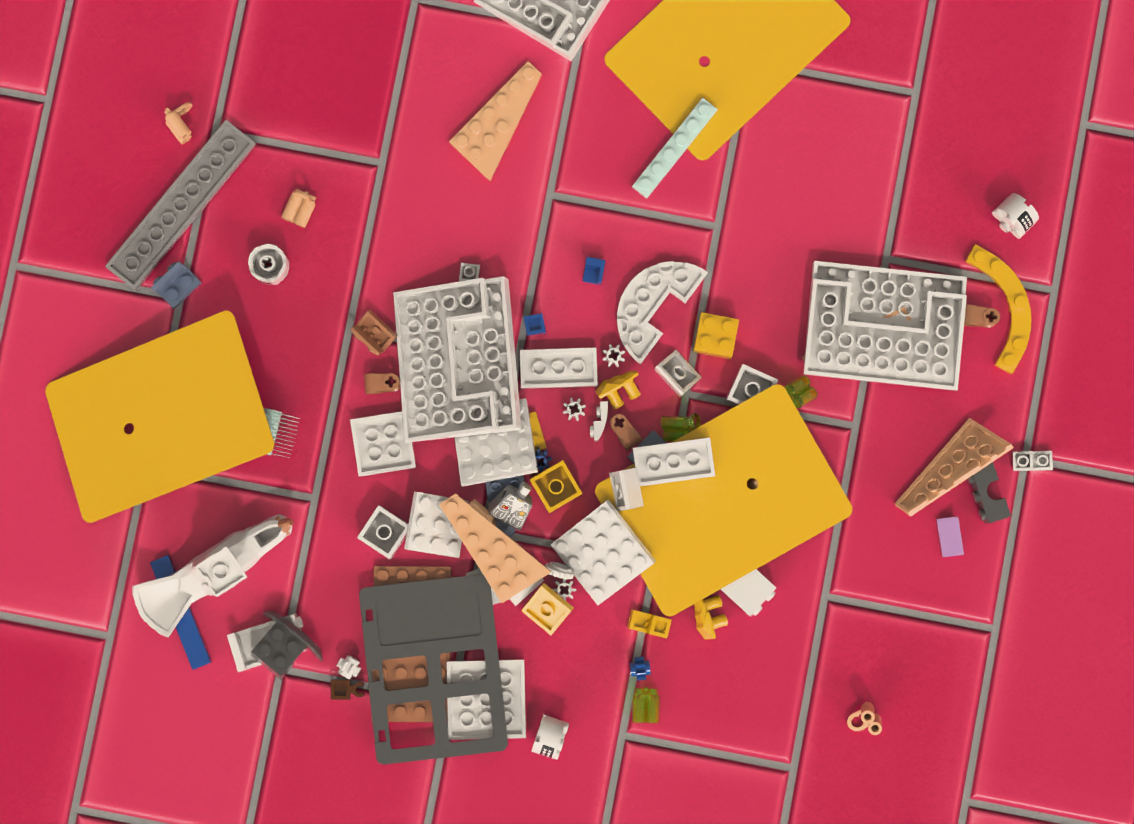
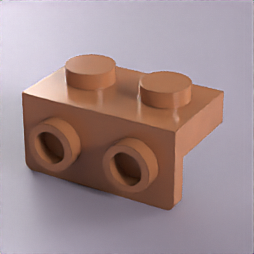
(374, 333)

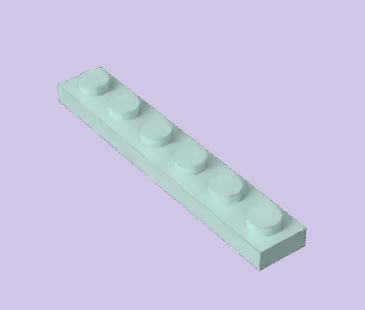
(674, 148)

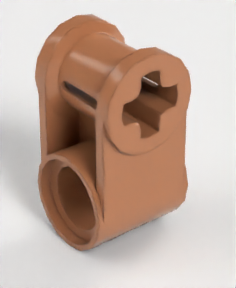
(976, 316)
(378, 383)
(627, 434)

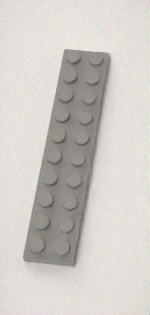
(180, 205)

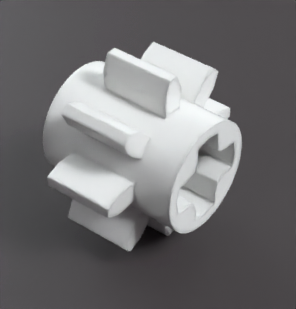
(611, 361)
(572, 404)
(569, 589)
(348, 667)

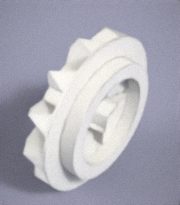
(560, 570)

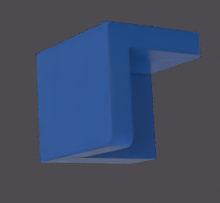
(594, 270)
(534, 324)

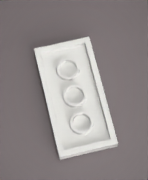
(558, 368)
(674, 461)

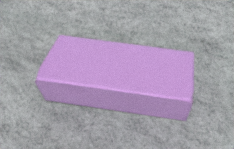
(950, 536)

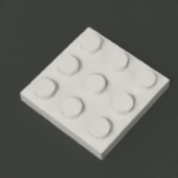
(381, 444)
(430, 528)

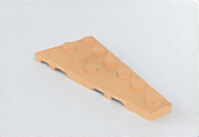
(491, 129)
(960, 458)
(498, 556)

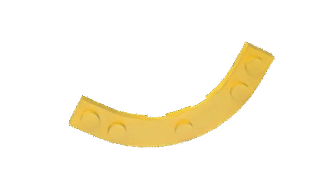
(1017, 303)

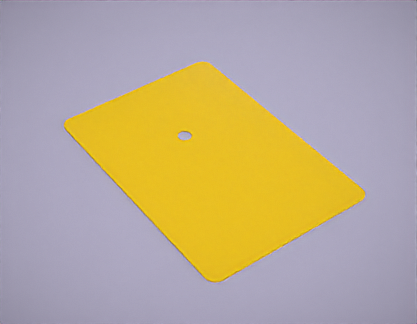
(751, 52)
(189, 411)
(719, 528)

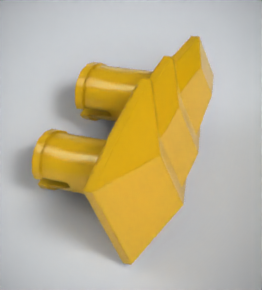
(610, 386)
(704, 622)

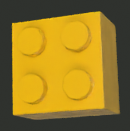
(716, 335)
(556, 486)

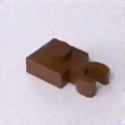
(342, 689)

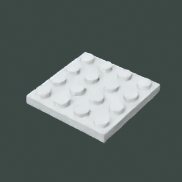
(497, 454)
(603, 552)
(471, 715)

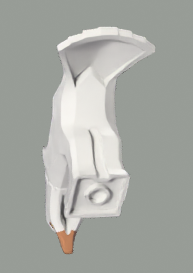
(211, 573)

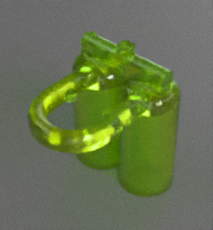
(800, 391)
(678, 426)
(645, 706)

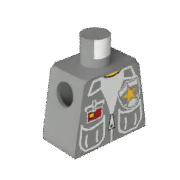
(512, 505)

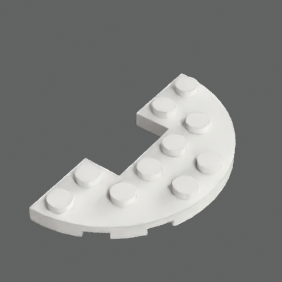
(645, 296)

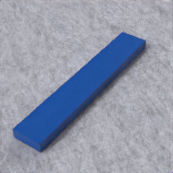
(187, 626)

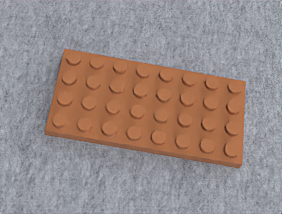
(409, 671)

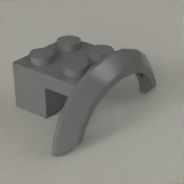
(282, 646)

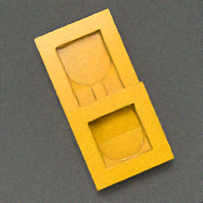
(649, 623)

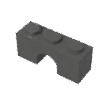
(990, 509)

